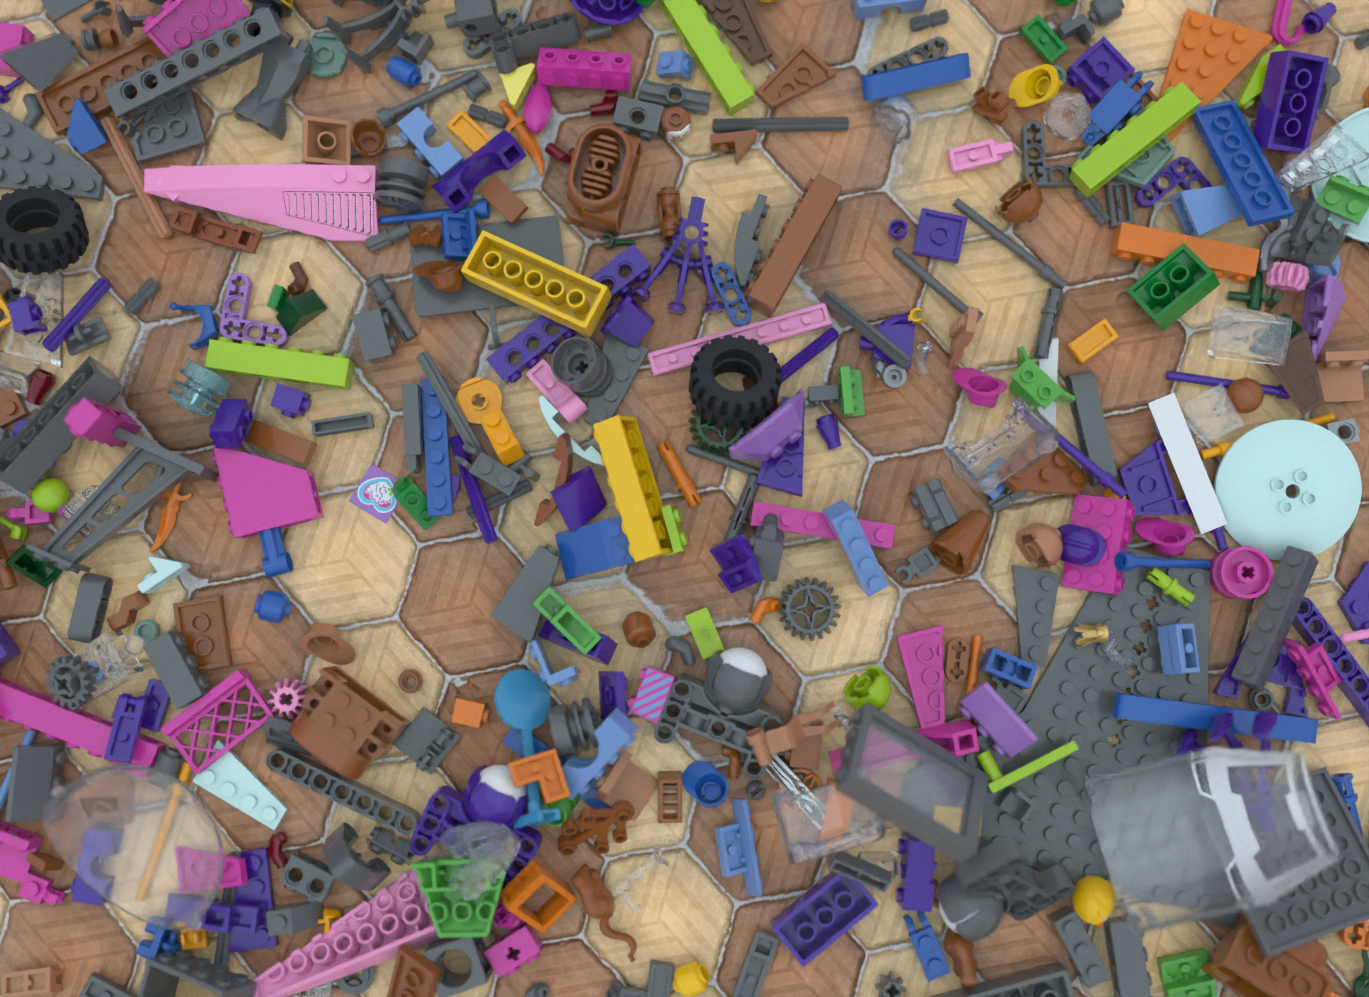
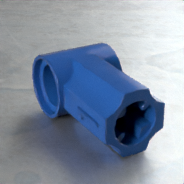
(276, 559)

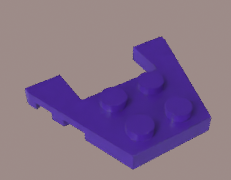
(1150, 483)
(1282, 674)

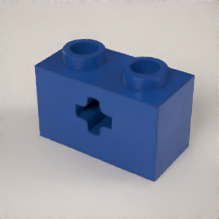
(1008, 668)

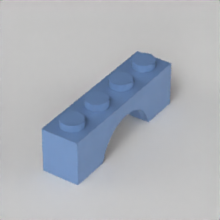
(856, 546)
(611, 736)

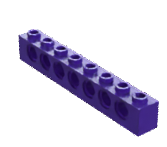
(537, 330)

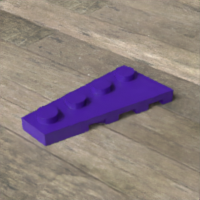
(785, 470)
(258, 893)

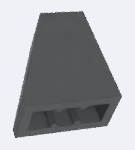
(40, 59)

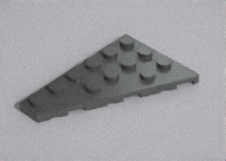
(35, 161)

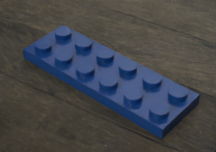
(1242, 163)

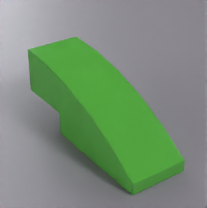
(566, 620)

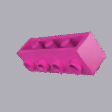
(584, 69)
(99, 422)

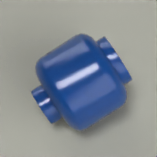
(272, 606)

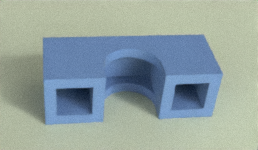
(871, 8)
(417, 130)

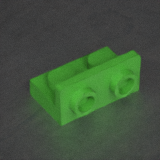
(1344, 199)
(850, 392)

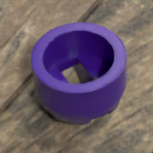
(895, 226)

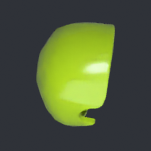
(50, 494)

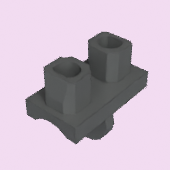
(87, 336)

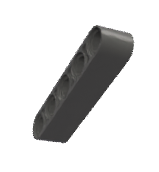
(1090, 422)

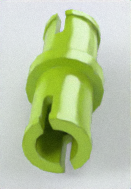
(1170, 586)

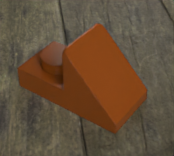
(739, 141)

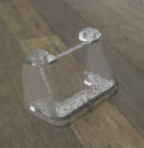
(1005, 450)
(823, 823)

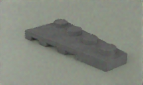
(626, 363)
(1035, 606)

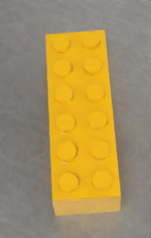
(536, 283)
(633, 486)

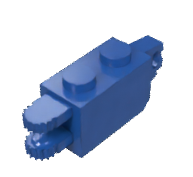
(1115, 109)

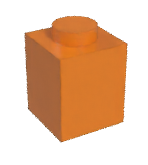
(470, 712)

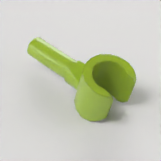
(17, 531)

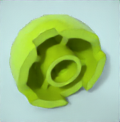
(870, 688)

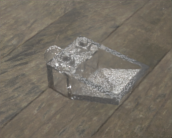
(115, 658)

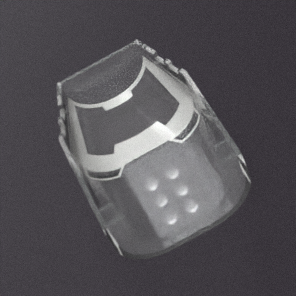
(1206, 833)

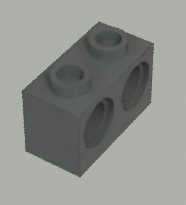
(311, 870)

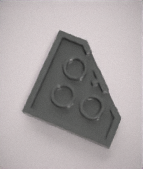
(170, 129)

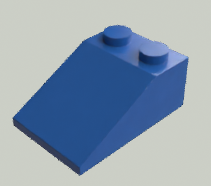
(593, 548)

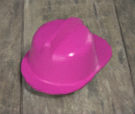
(980, 387)
(1166, 536)

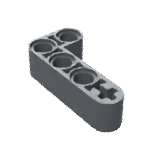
(528, 38)

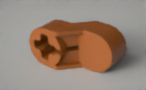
(128, 611)

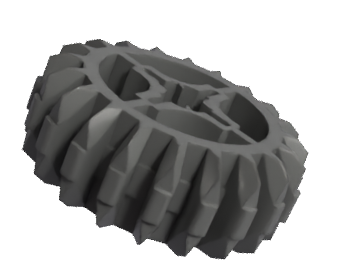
(807, 597)

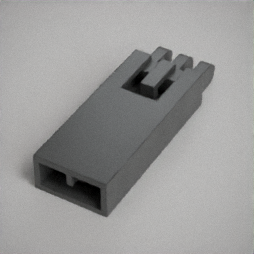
(413, 426)

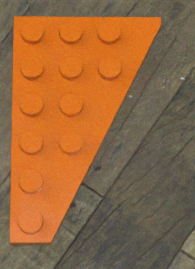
(1209, 56)

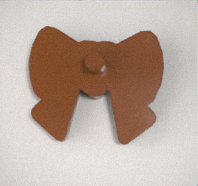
(420, 236)

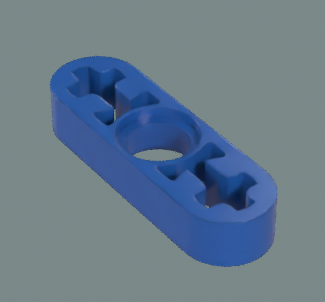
(735, 286)

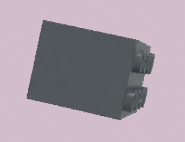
(164, 971)

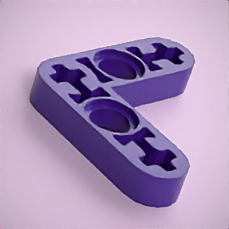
(1174, 178)

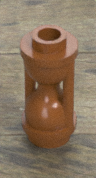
(668, 200)

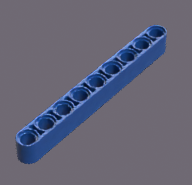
(1201, 716)

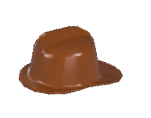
(442, 274)

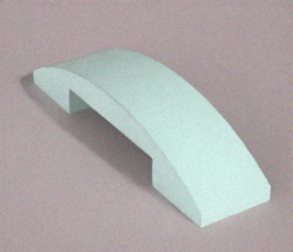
(551, 415)

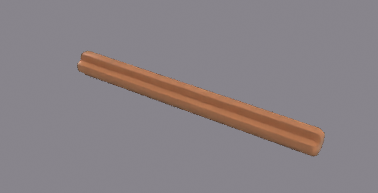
(136, 177)

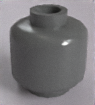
(1105, 11)

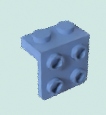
(546, 672)

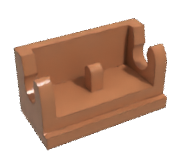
(30, 982)

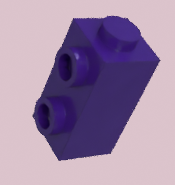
(231, 423)

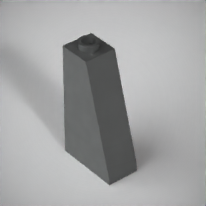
(515, 607)

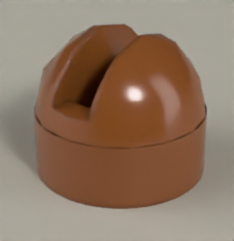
(108, 38)

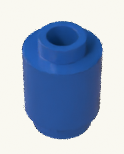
(404, 72)

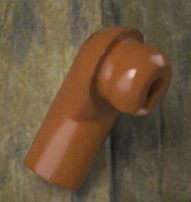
(734, 761)

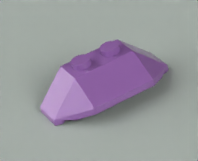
(772, 433)

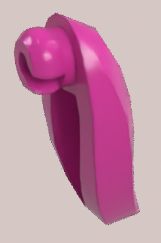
(537, 108)

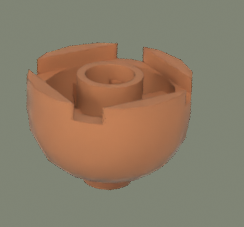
(1040, 544)

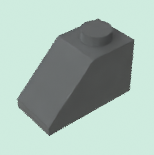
(293, 917)

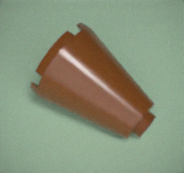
(961, 542)

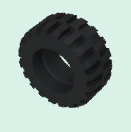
(47, 249)
(737, 356)

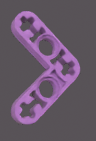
(239, 318)

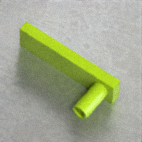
(999, 781)

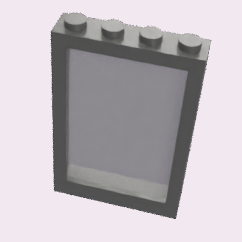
(912, 783)

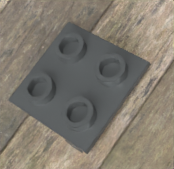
(427, 740)

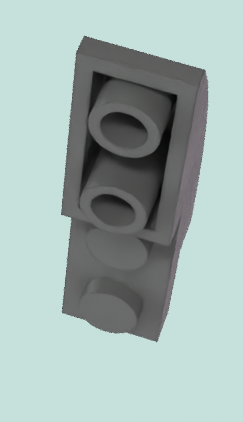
(746, 248)

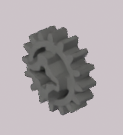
(70, 681)

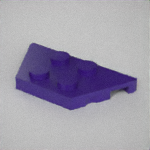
(1355, 602)

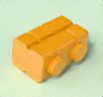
(501, 437)

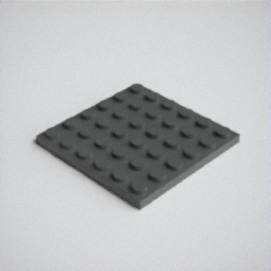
(1328, 899)

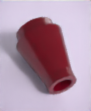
(39, 386)

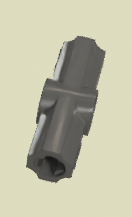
(660, 94)

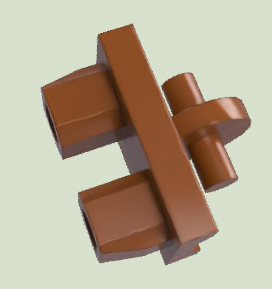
(992, 104)

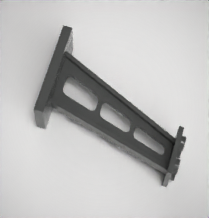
(176, 470)

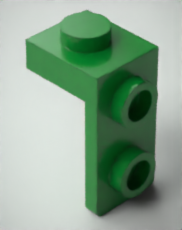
(413, 500)

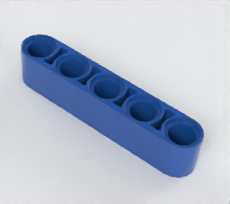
(915, 77)

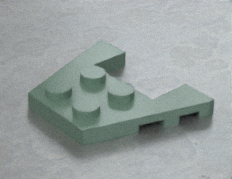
(1146, 166)

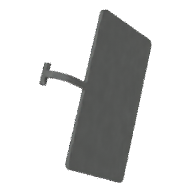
(536, 235)

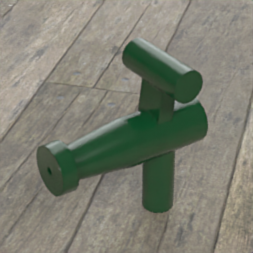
(1255, 294)

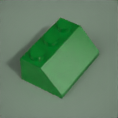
(1173, 287)

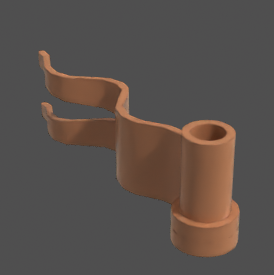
(789, 735)

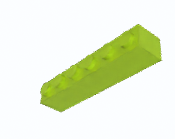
(710, 53)
(1134, 139)
(280, 364)

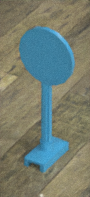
(523, 705)

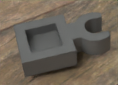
(919, 564)
(1011, 695)

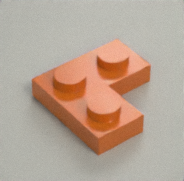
(543, 768)

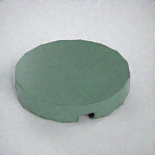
(331, 59)

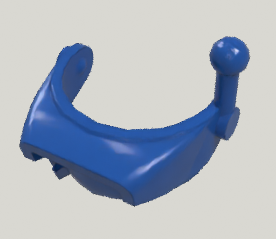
(209, 323)

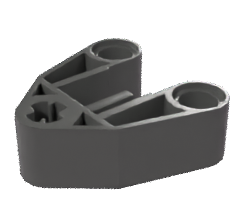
(348, 865)

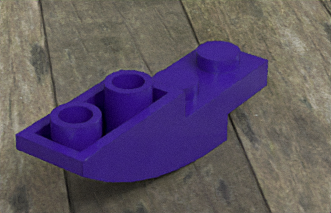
(231, 916)

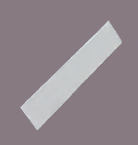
(1187, 463)

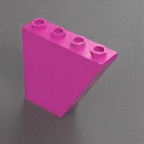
(264, 493)

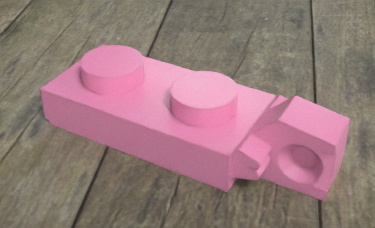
(977, 155)

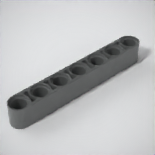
(332, 790)

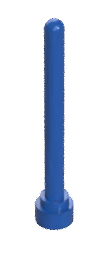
(481, 210)
(1127, 561)

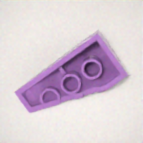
(1320, 309)

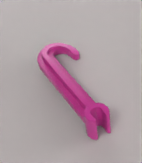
(1279, 24)

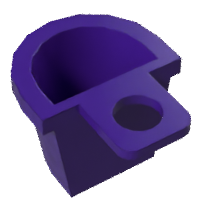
(628, 320)

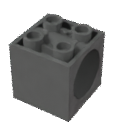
(453, 983)

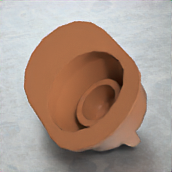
(325, 642)

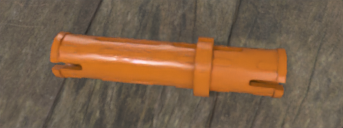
(678, 472)

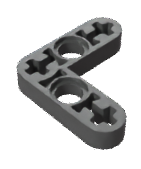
(1043, 171)

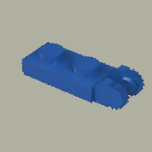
(927, 948)

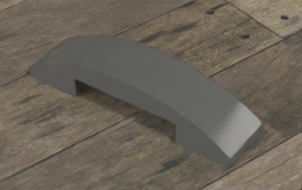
(755, 965)

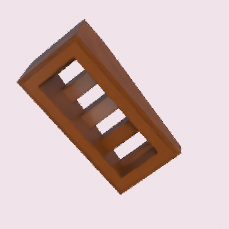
(669, 781)

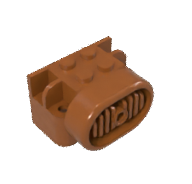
(601, 178)
(346, 723)
(1289, 973)

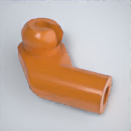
(764, 606)

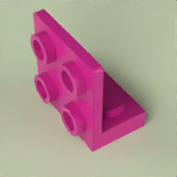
(14, 850)

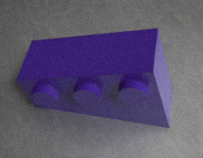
(916, 869)

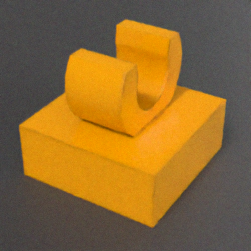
(194, 938)

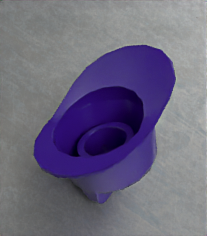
(1081, 545)

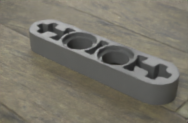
(904, 58)

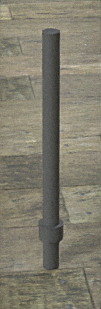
(1045, 271)

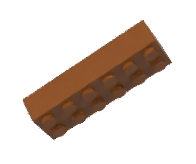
(795, 242)

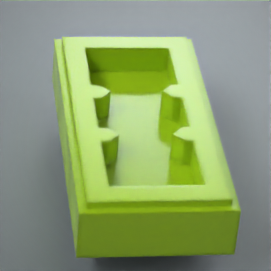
(704, 632)

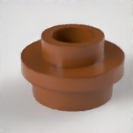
(403, 681)

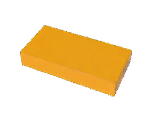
(468, 131)
(1092, 341)

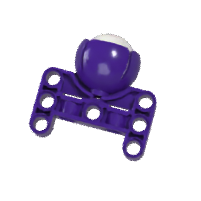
(487, 798)

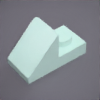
(166, 571)

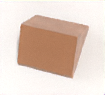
(326, 141)

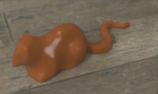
(599, 904)
(961, 952)

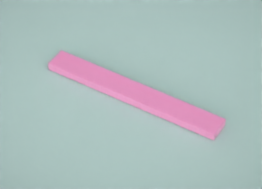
(763, 331)

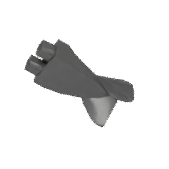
(279, 76)

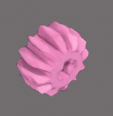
(1287, 276)
(279, 699)

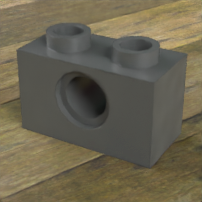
(629, 108)

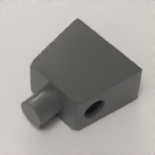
(474, 17)

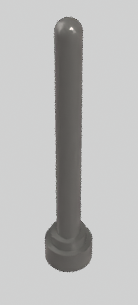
(388, 115)
(932, 282)
(723, 460)

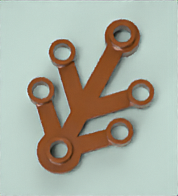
(620, 813)

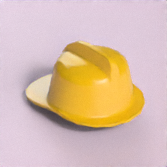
(1035, 85)

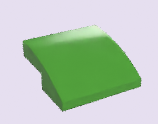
(1183, 976)

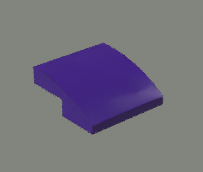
(579, 498)
(737, 562)

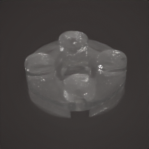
(1074, 104)

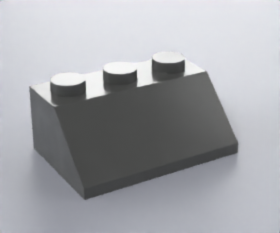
(33, 775)

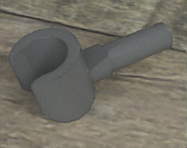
(99, 7)
(122, 126)

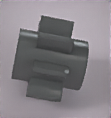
(886, 982)

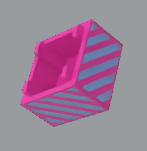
(651, 693)

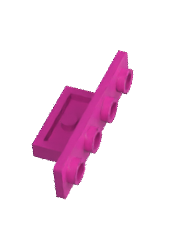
(1318, 674)

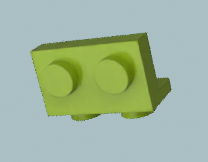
(677, 537)

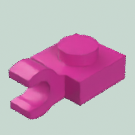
(30, 515)
(39, 890)

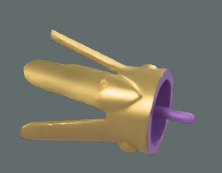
(1092, 633)

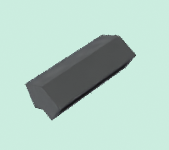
(860, 866)

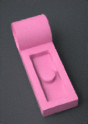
(557, 393)

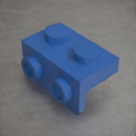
(458, 234)

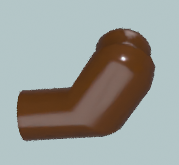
(300, 281)

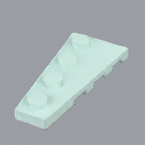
(242, 789)

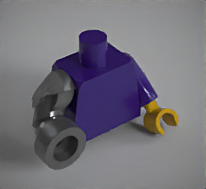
(901, 333)

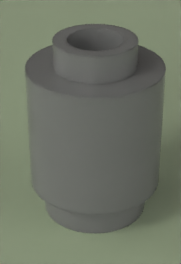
(168, 761)

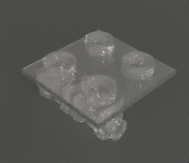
(1211, 415)

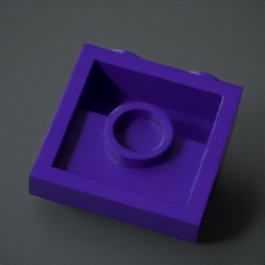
(1098, 71)

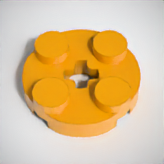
(468, 393)

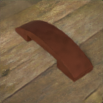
(215, 231)
(563, 453)

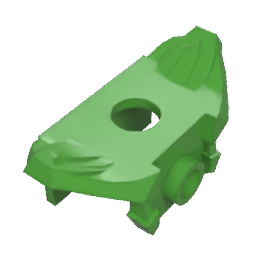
(1035, 383)

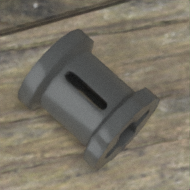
(476, 87)

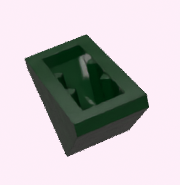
(300, 310)
(34, 568)

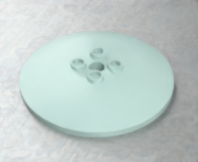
(1261, 467)

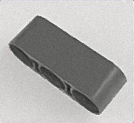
(90, 607)

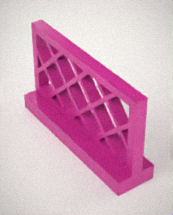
(208, 703)

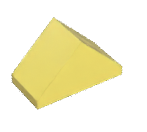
(518, 84)

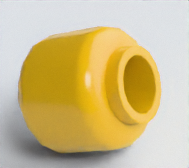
(691, 979)

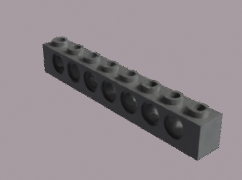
(147, 97)

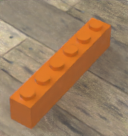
(1154, 245)

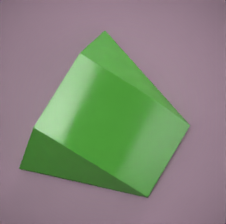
(447, 909)

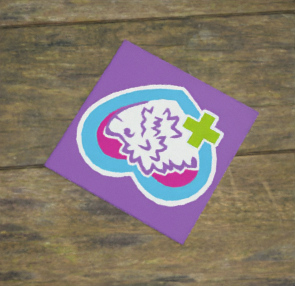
(375, 494)

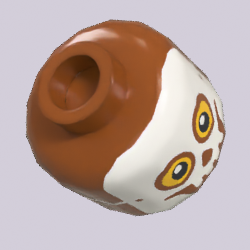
(675, 123)

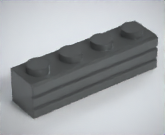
(342, 424)

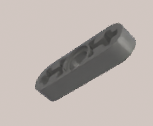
(484, 49)

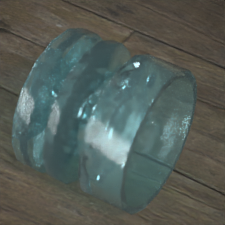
(199, 388)

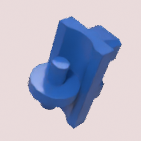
(164, 942)

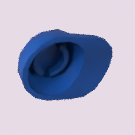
(705, 784)

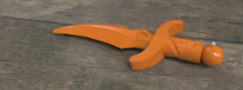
(524, 136)
(168, 515)

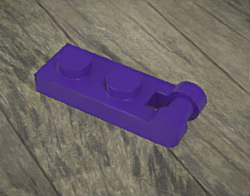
(126, 728)

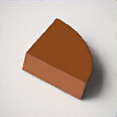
(45, 862)

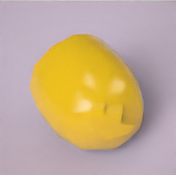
(1093, 899)

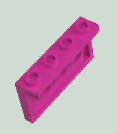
(191, 20)
(1112, 521)

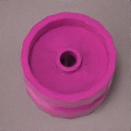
(1241, 572)

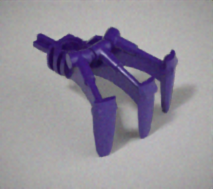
(685, 263)
(1262, 726)

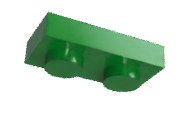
(1043, 39)

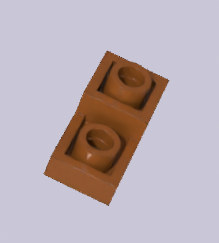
(503, 199)

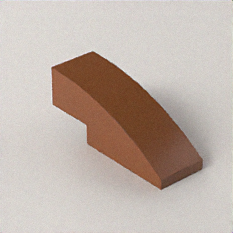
(281, 442)

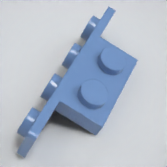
(737, 848)

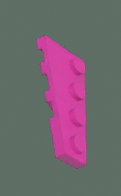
(923, 665)

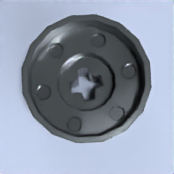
(401, 184)
(581, 367)
(573, 726)

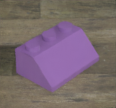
(996, 720)

